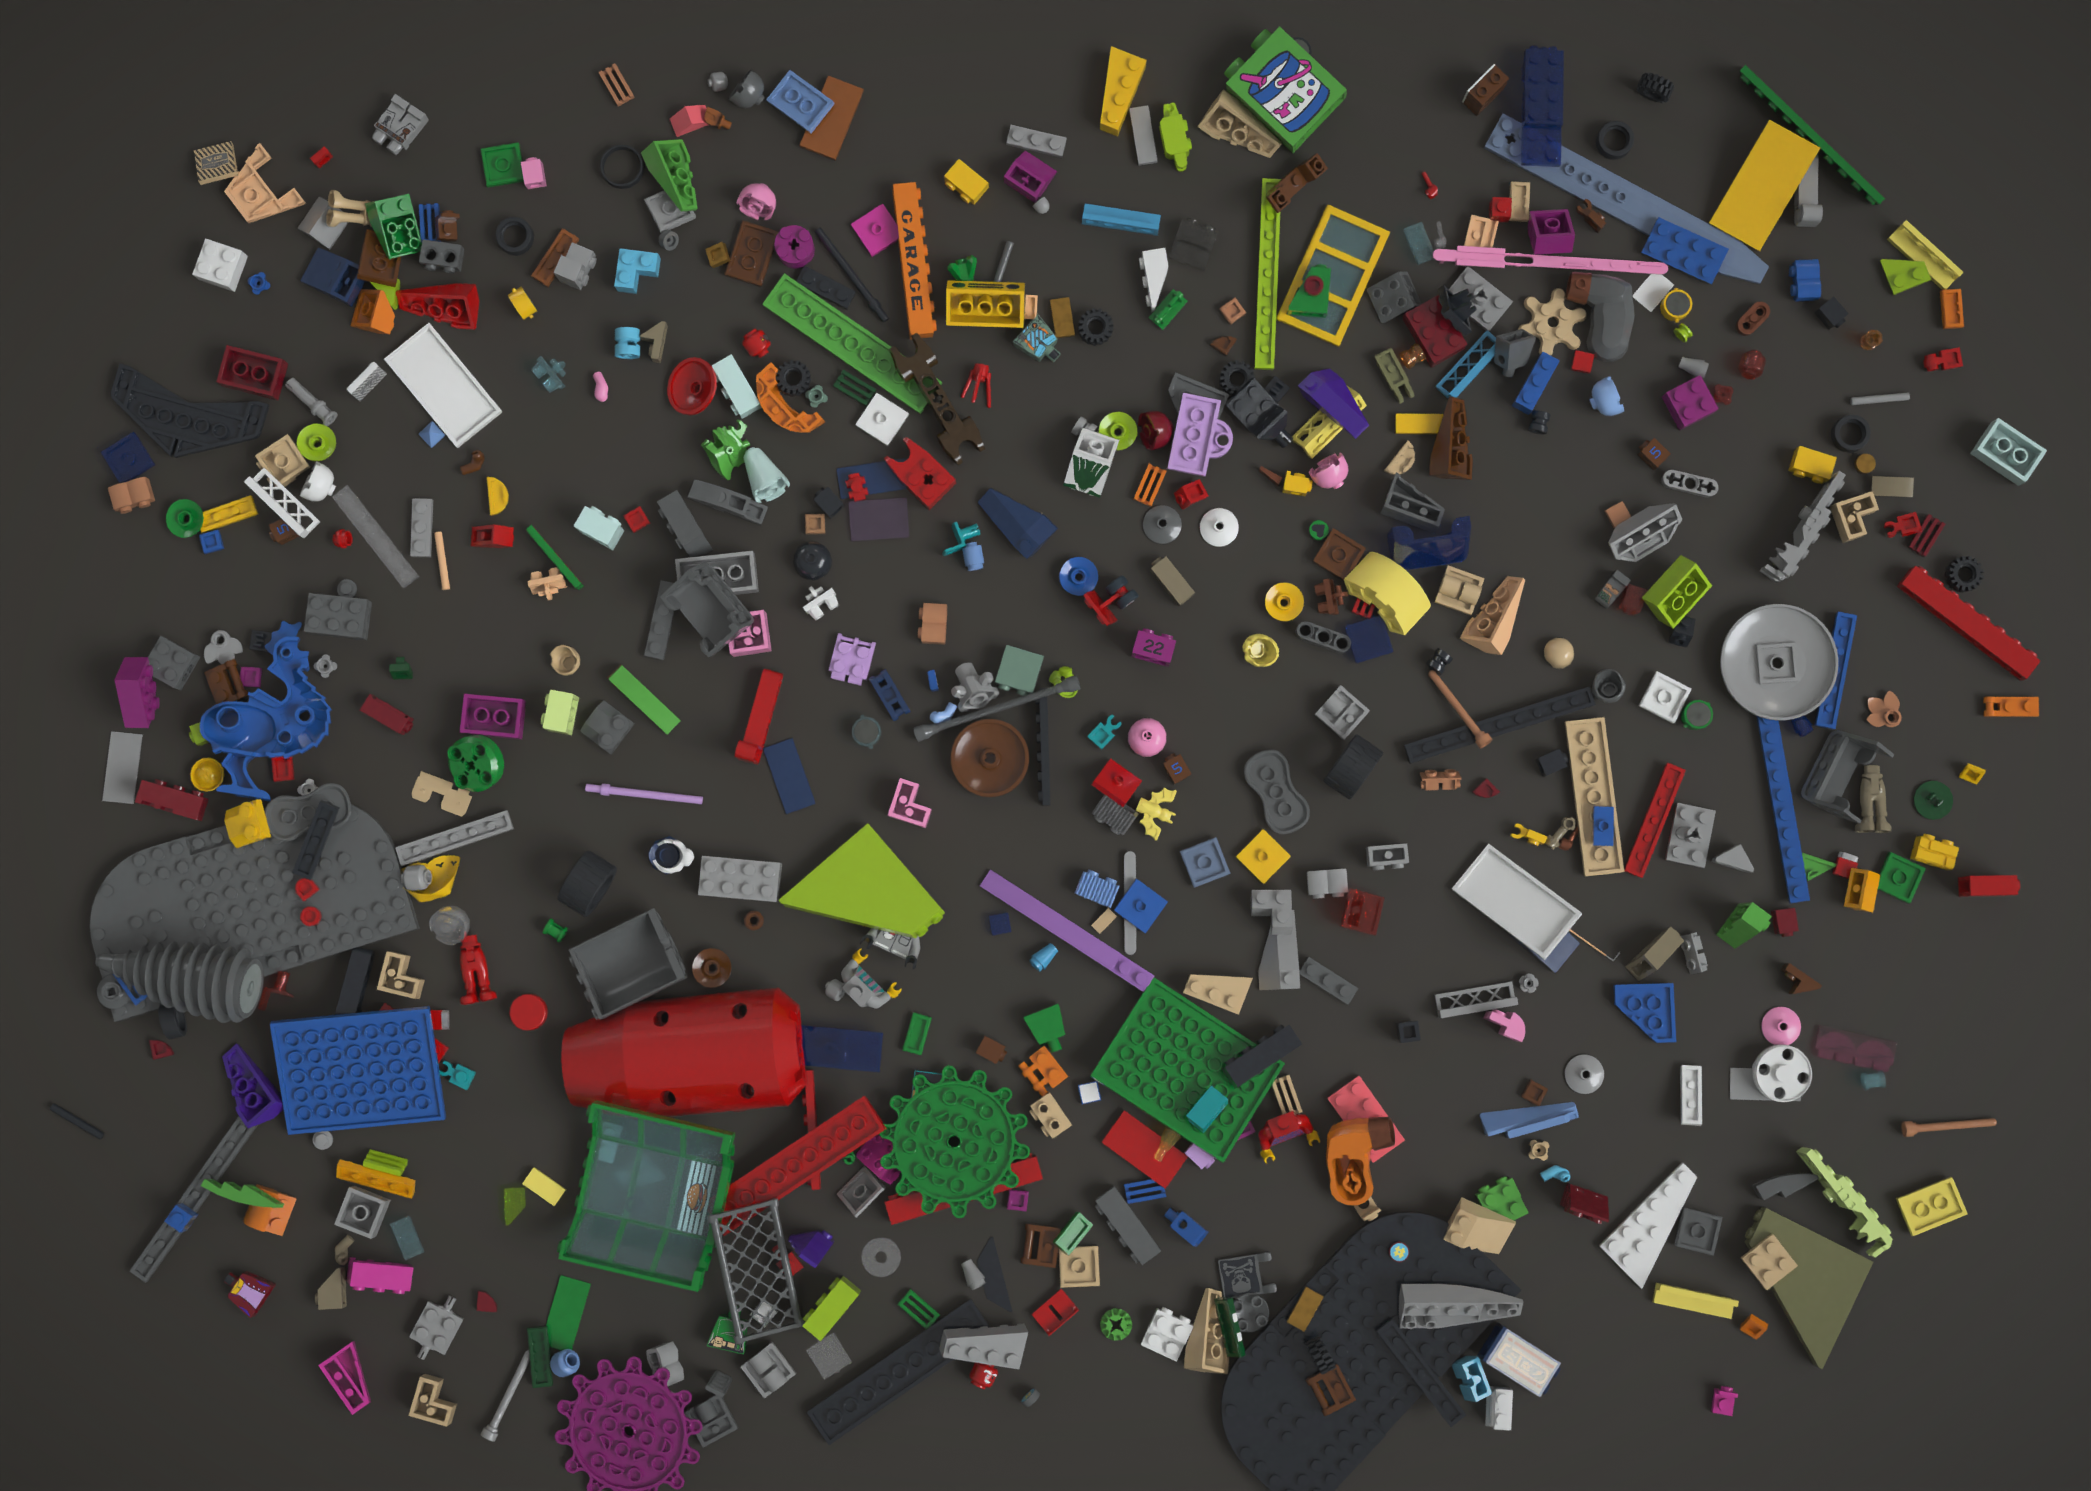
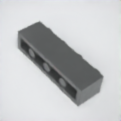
(1128, 1226)

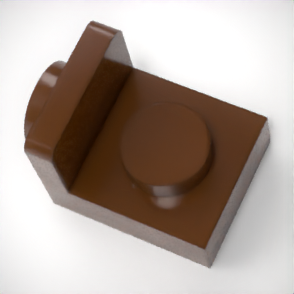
(446, 226)

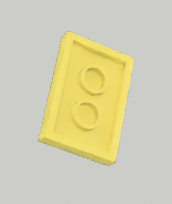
(1931, 1206)

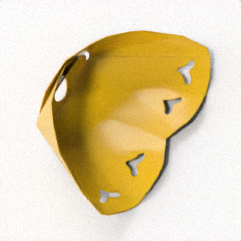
(442, 878)

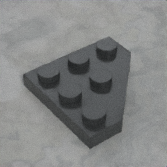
(1182, 384)

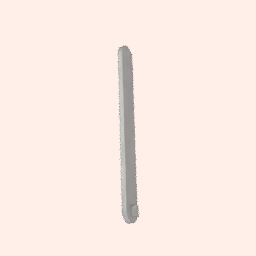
(1129, 877)

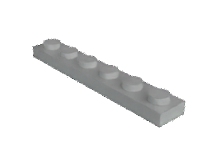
(454, 838)

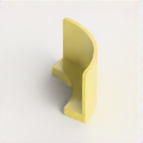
(1390, 589)

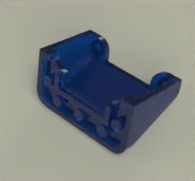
(1432, 550)

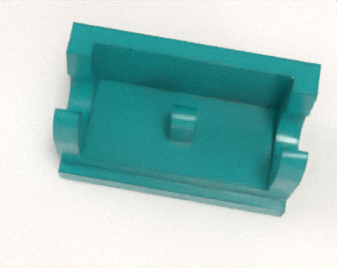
(1207, 1109)

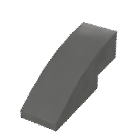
(1783, 1184)

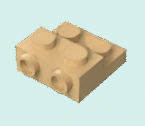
(282, 461)

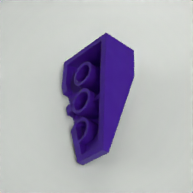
(1333, 398)

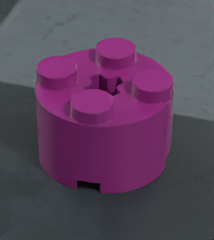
(802, 254)

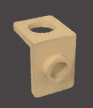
(1370, 1212)

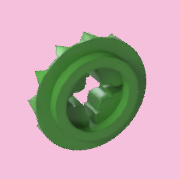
(1106, 1325)

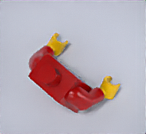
(1285, 1128)

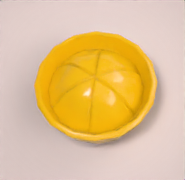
(207, 774)

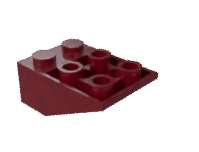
(1585, 1203)

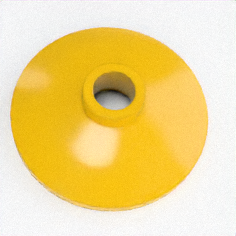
(1289, 593)

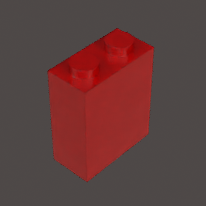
(1988, 885)

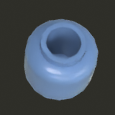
(565, 1363)

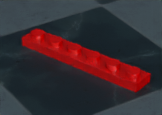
(1654, 820)
(810, 1118)

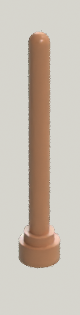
(1482, 738)
(1909, 1128)

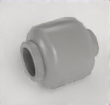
(416, 877)

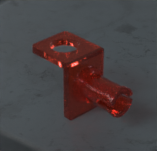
(279, 988)

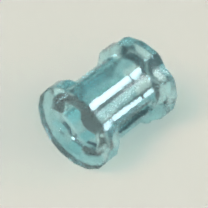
(1873, 1080)

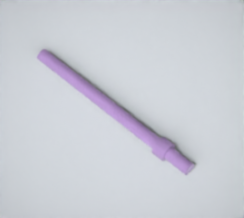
(606, 789)

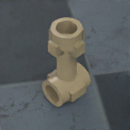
(1566, 824)

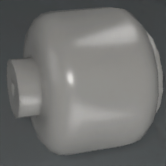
(718, 81)

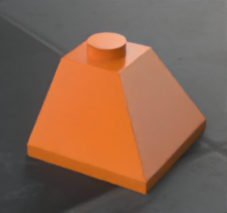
(373, 312)

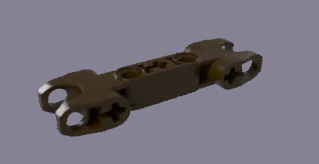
(919, 367)

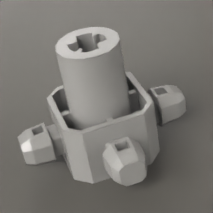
(974, 689)

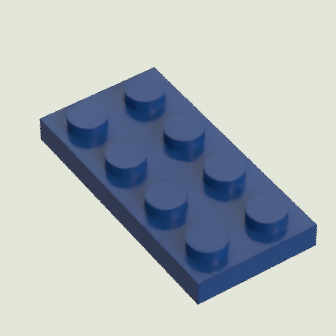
(1684, 250)

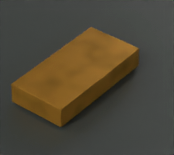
(1062, 317)
(1305, 1309)

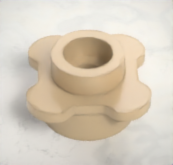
(1544, 1150)

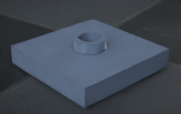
(1205, 862)

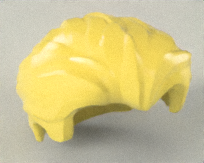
(1260, 650)

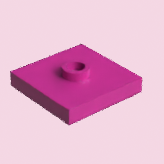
(876, 230)

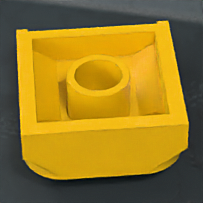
(247, 823)

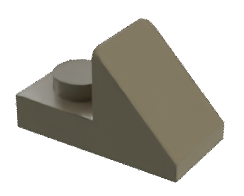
(657, 336)

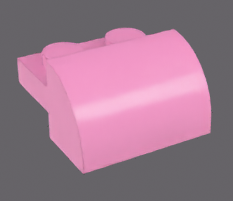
(1511, 1024)

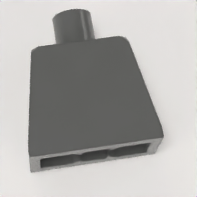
(1513, 350)

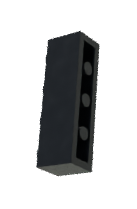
(1262, 1056)

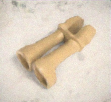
(336, 217)

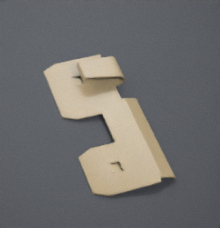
(453, 801)

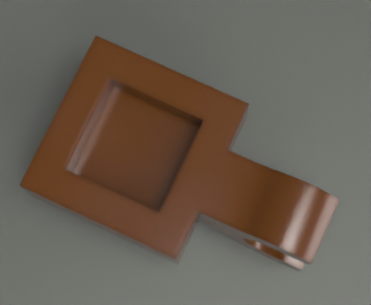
(1594, 219)

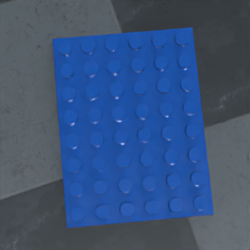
(358, 1070)

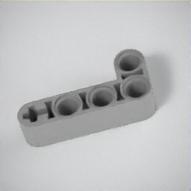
(1806, 208)

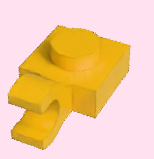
(1533, 837)

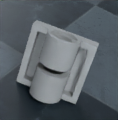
(768, 1370)

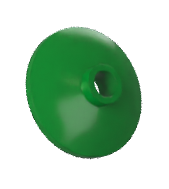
(177, 516)

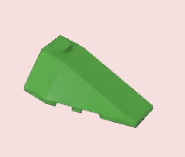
(670, 167)

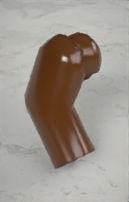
(475, 464)

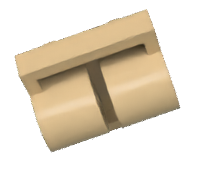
(1459, 590)

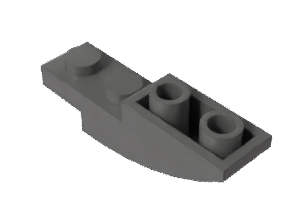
(728, 501)

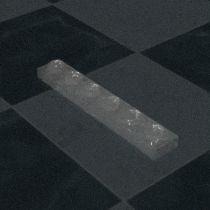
(375, 536)

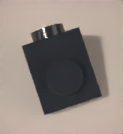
(1683, 632)

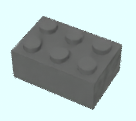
(337, 616)

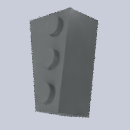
(1411, 506)

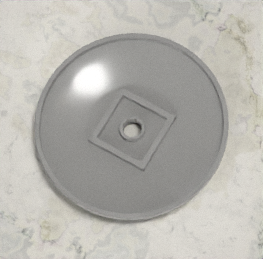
(1806, 657)

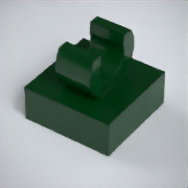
(401, 669)

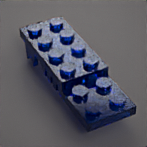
(1542, 106)
(842, 1048)

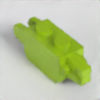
(1173, 136)

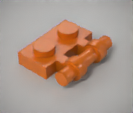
(1047, 1066)

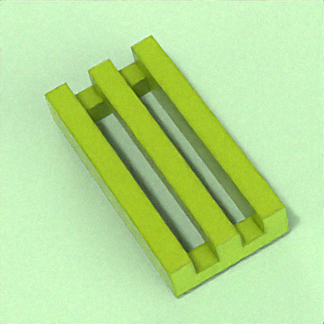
(385, 1162)

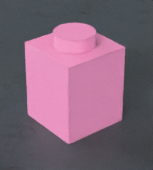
(533, 173)

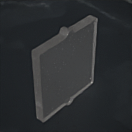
(829, 1356)

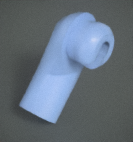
(938, 717)

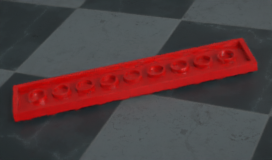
(804, 1159)

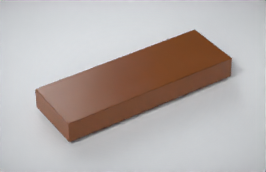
(545, 270)

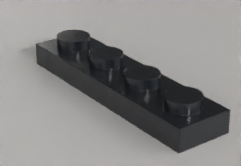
(316, 839)

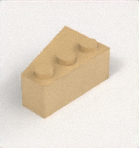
(1219, 990)

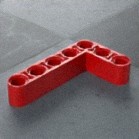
(752, 745)

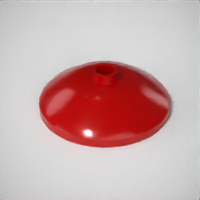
(691, 386)

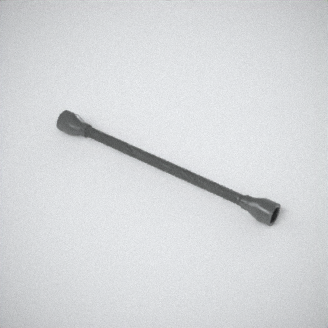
(925, 731)

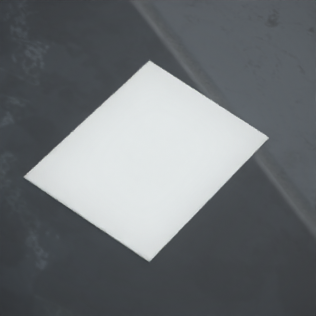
(1653, 291)

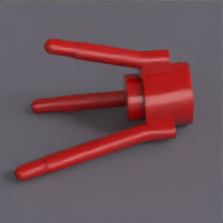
(980, 374)

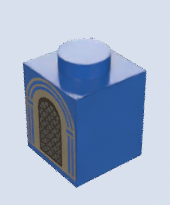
(181, 1217)

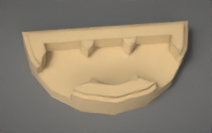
(1402, 461)

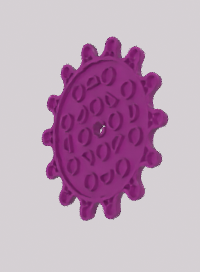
(636, 1401)

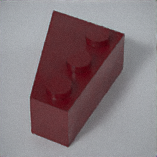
(172, 799)

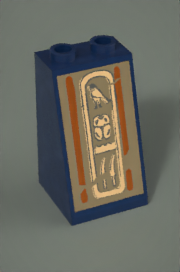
(1519, 1360)

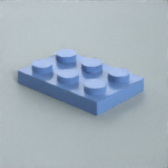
(800, 101)

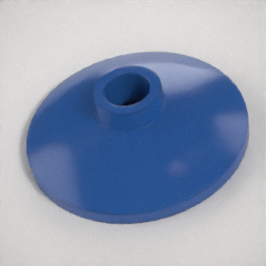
(1076, 566)

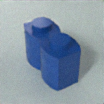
(1805, 280)

